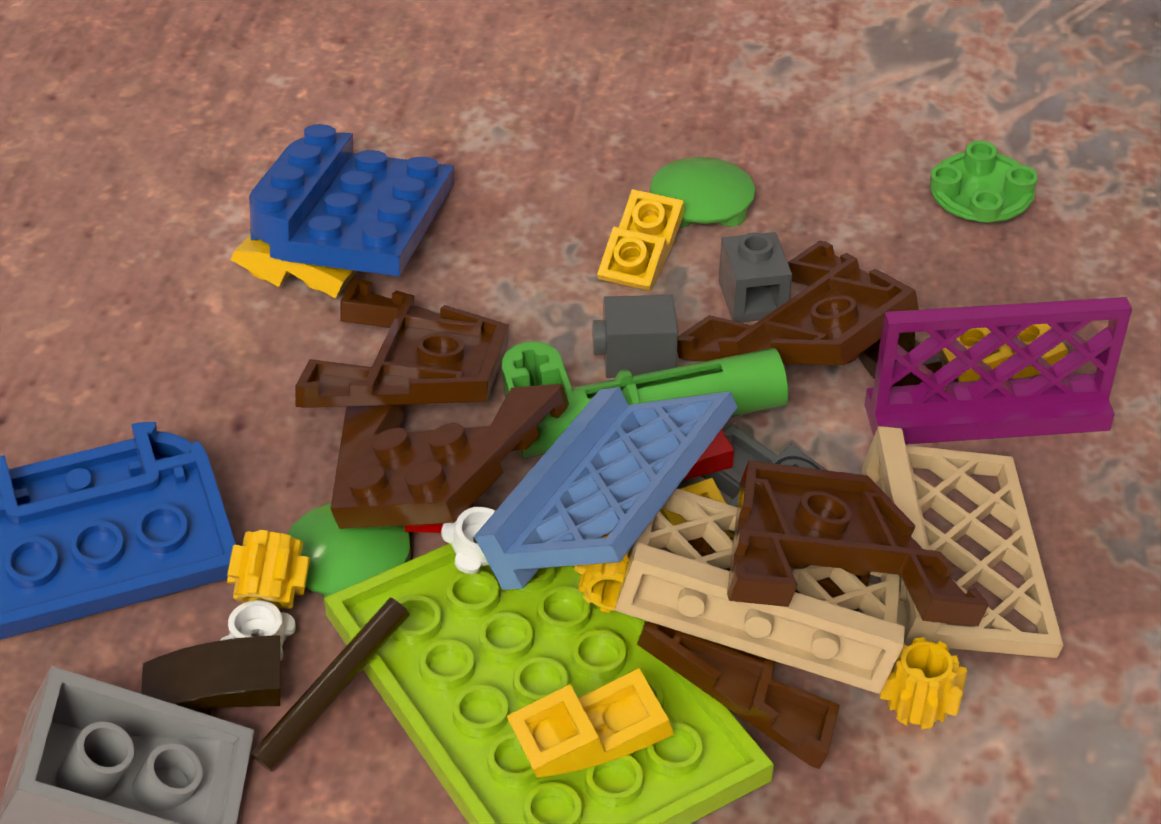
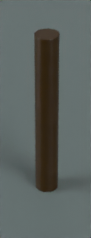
(330, 684)

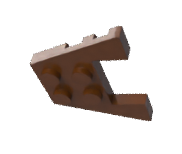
(820, 325)
(421, 361)
(430, 474)
(834, 521)
(745, 684)

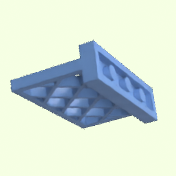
(600, 481)

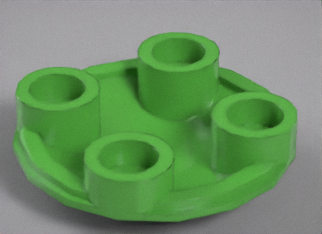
(983, 184)
(710, 190)
(346, 555)

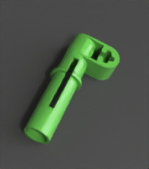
(753, 378)

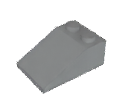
(122, 759)

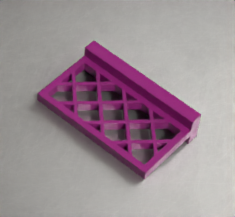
(996, 403)

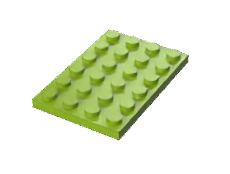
(489, 651)

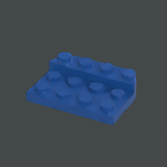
(346, 206)
(108, 529)

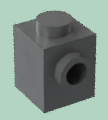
(753, 275)
(636, 334)

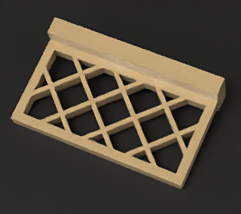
(891, 468)
(810, 634)

